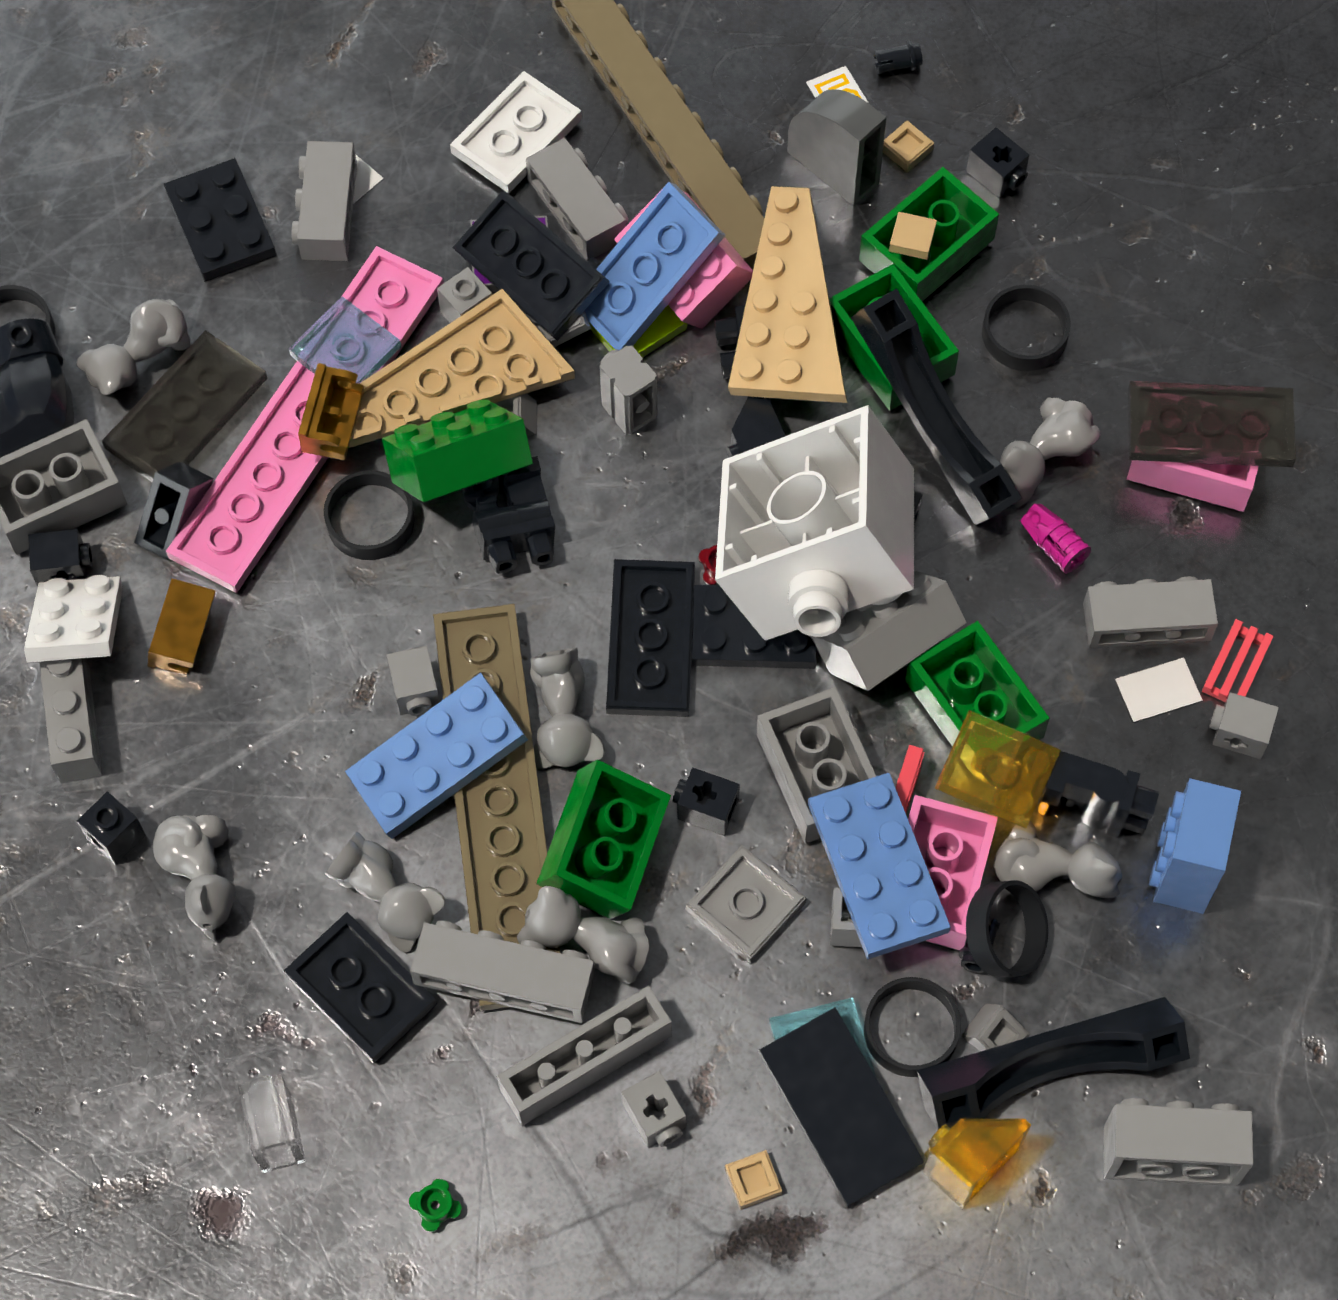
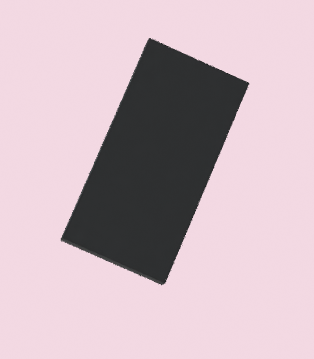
(531, 265)
(650, 638)
(840, 1107)

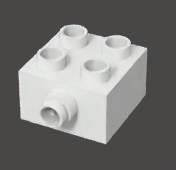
(816, 526)

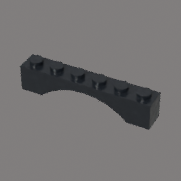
(901, 354)
(1129, 1038)

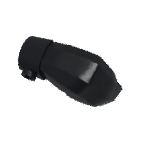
(32, 385)

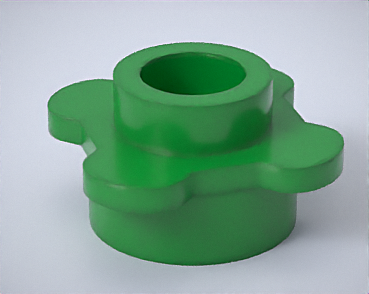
(436, 1192)

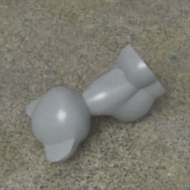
(152, 330)
(1064, 432)
(565, 736)
(186, 848)
(1038, 862)
(402, 907)
(612, 946)

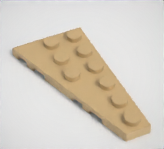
(788, 322)
(479, 356)

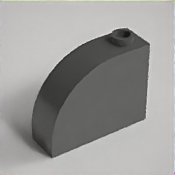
(840, 142)

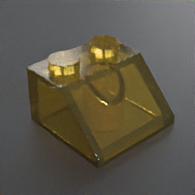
(997, 769)
(971, 1154)

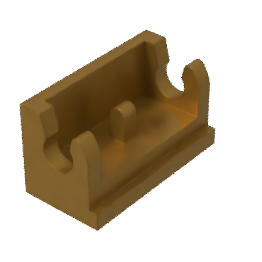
(330, 412)
(180, 626)

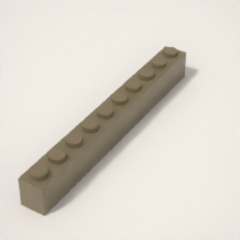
(663, 119)

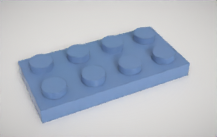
(651, 266)
(436, 755)
(878, 866)

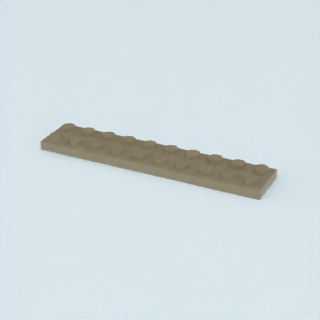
(502, 806)

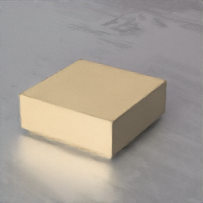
(907, 146)
(912, 235)
(753, 1179)

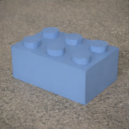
(1194, 845)

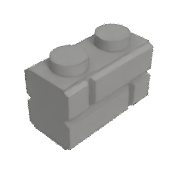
(628, 389)

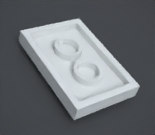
(513, 128)
(73, 619)

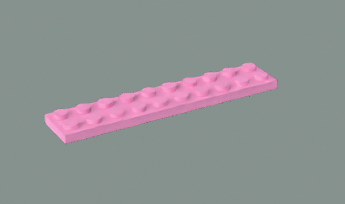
(268, 468)

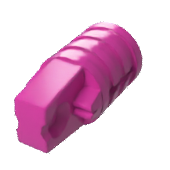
(1055, 538)

